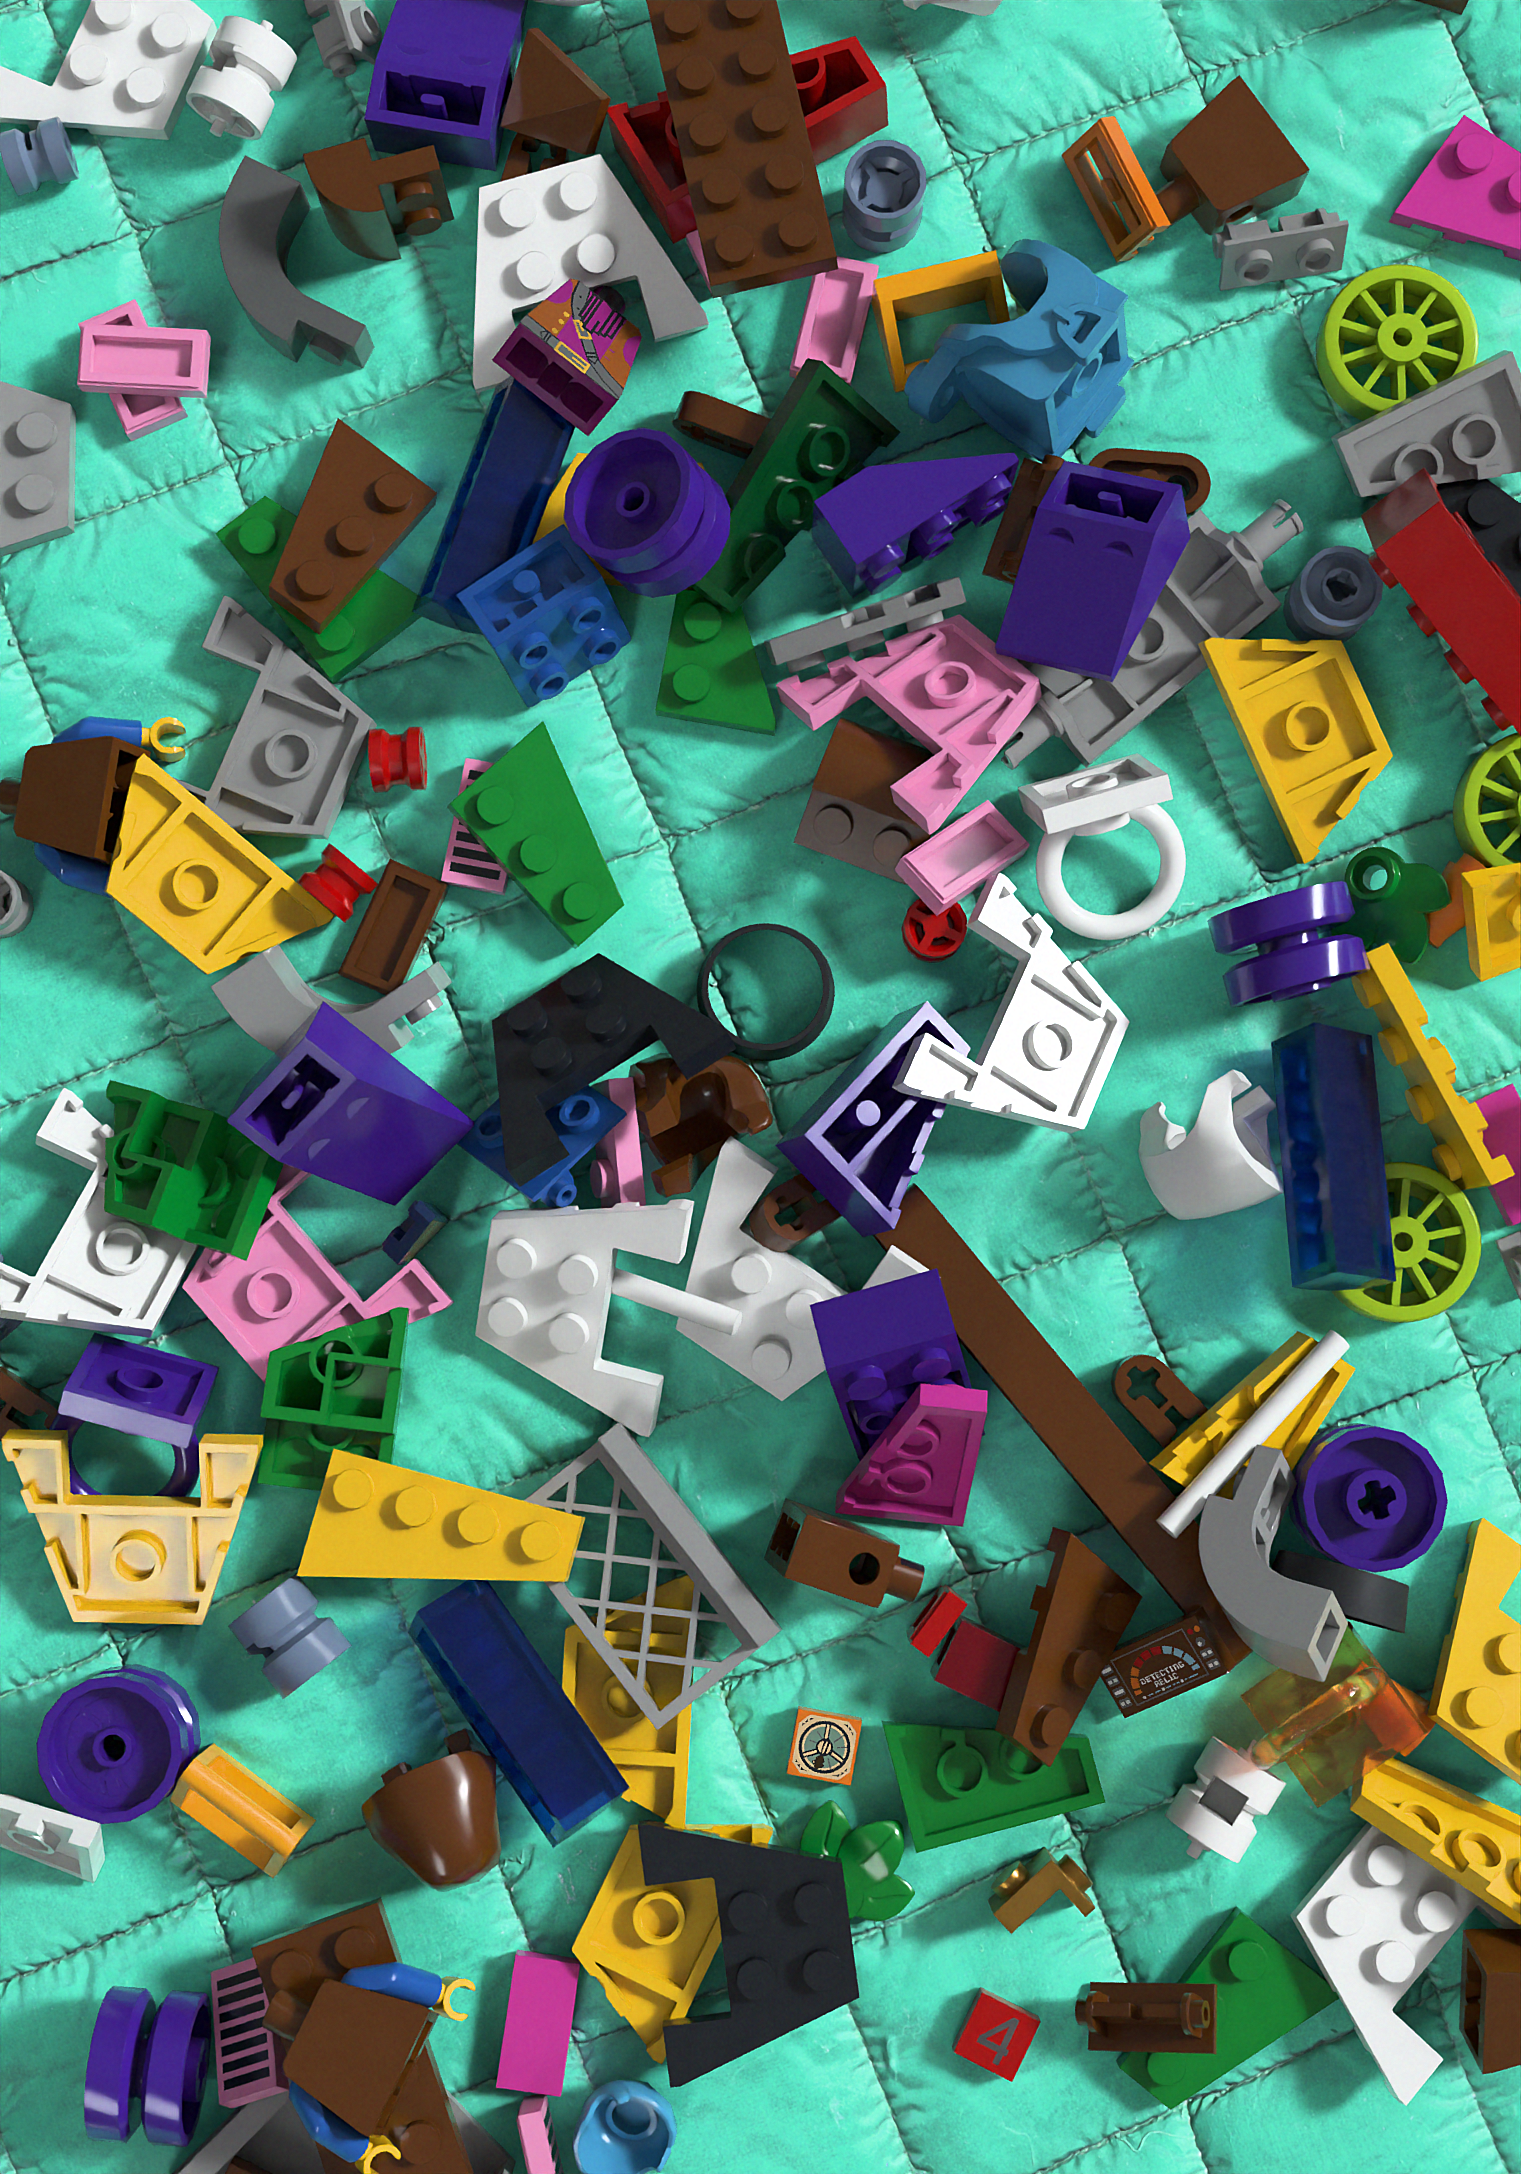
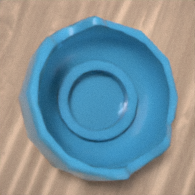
(624, 2130)

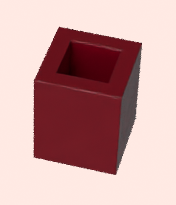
(976, 1662)

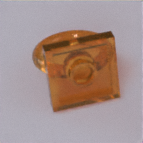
(1335, 1727)

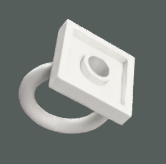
(1093, 804)

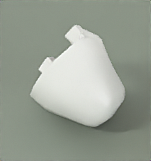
(1222, 1160)

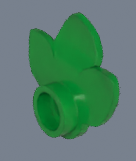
(1397, 909)
(868, 1860)

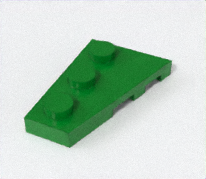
(540, 836)
(1259, 1999)

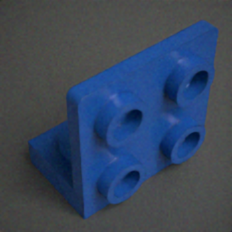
(546, 616)

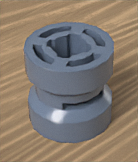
(38, 156)

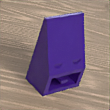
(445, 78)
(906, 511)
(1093, 569)
(347, 1111)
(883, 1347)

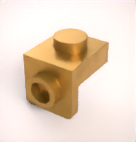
(1026, 1888)

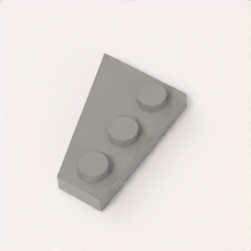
(1452, 430)
(865, 625)

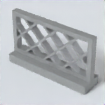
(691, 1547)

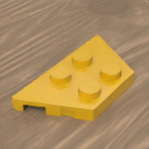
(1301, 728)
(200, 878)
(647, 1758)
(654, 1940)

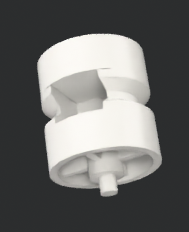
(245, 70)
(1224, 1801)

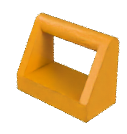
(931, 291)
(241, 1809)

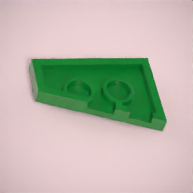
(358, 631)
(979, 1783)

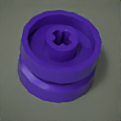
(647, 512)
(1286, 936)
(1404, 1503)
(89, 1768)
(148, 2066)

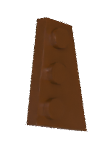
(346, 528)
(1072, 1640)

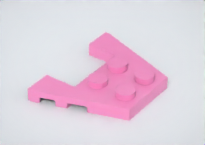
(944, 692)
(292, 1289)

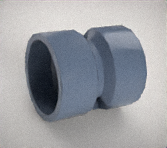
(883, 196)
(1332, 595)
(289, 1635)

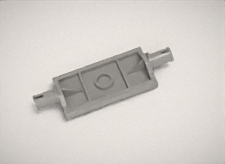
(1208, 595)

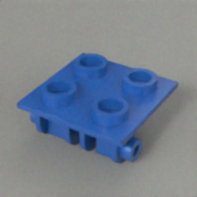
(579, 1124)

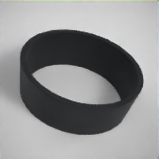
(786, 1048)
(1360, 1594)

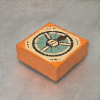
(824, 1745)

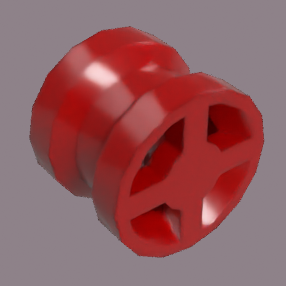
(397, 759)
(337, 882)
(947, 924)

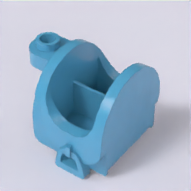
(1042, 372)

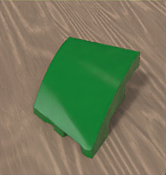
(185, 1172)
(332, 1396)

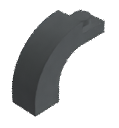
(255, 237)

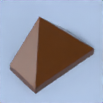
(554, 98)

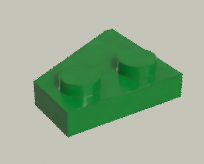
(713, 669)

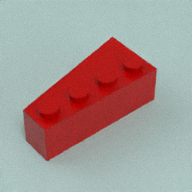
(840, 104)
(1451, 590)

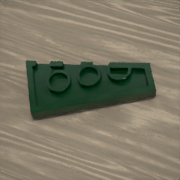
(804, 452)

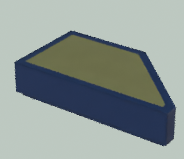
(415, 1232)

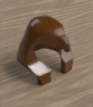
(694, 1117)
(440, 1815)

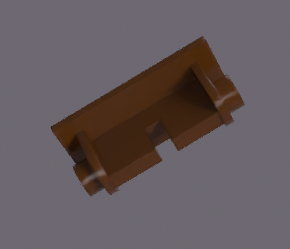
(1018, 517)
(1150, 2017)

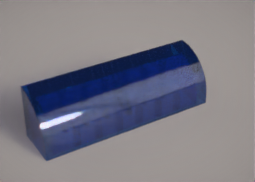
(496, 499)
(1332, 1159)
(517, 1709)

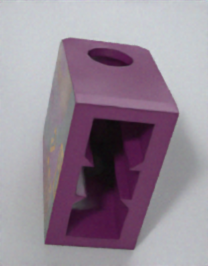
(574, 352)

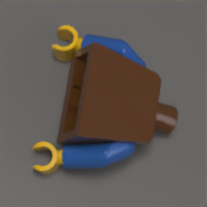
(77, 794)
(358, 2051)

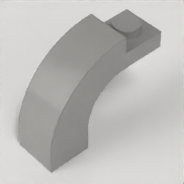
(274, 1001)
(1274, 1615)

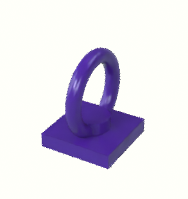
(138, 1395)

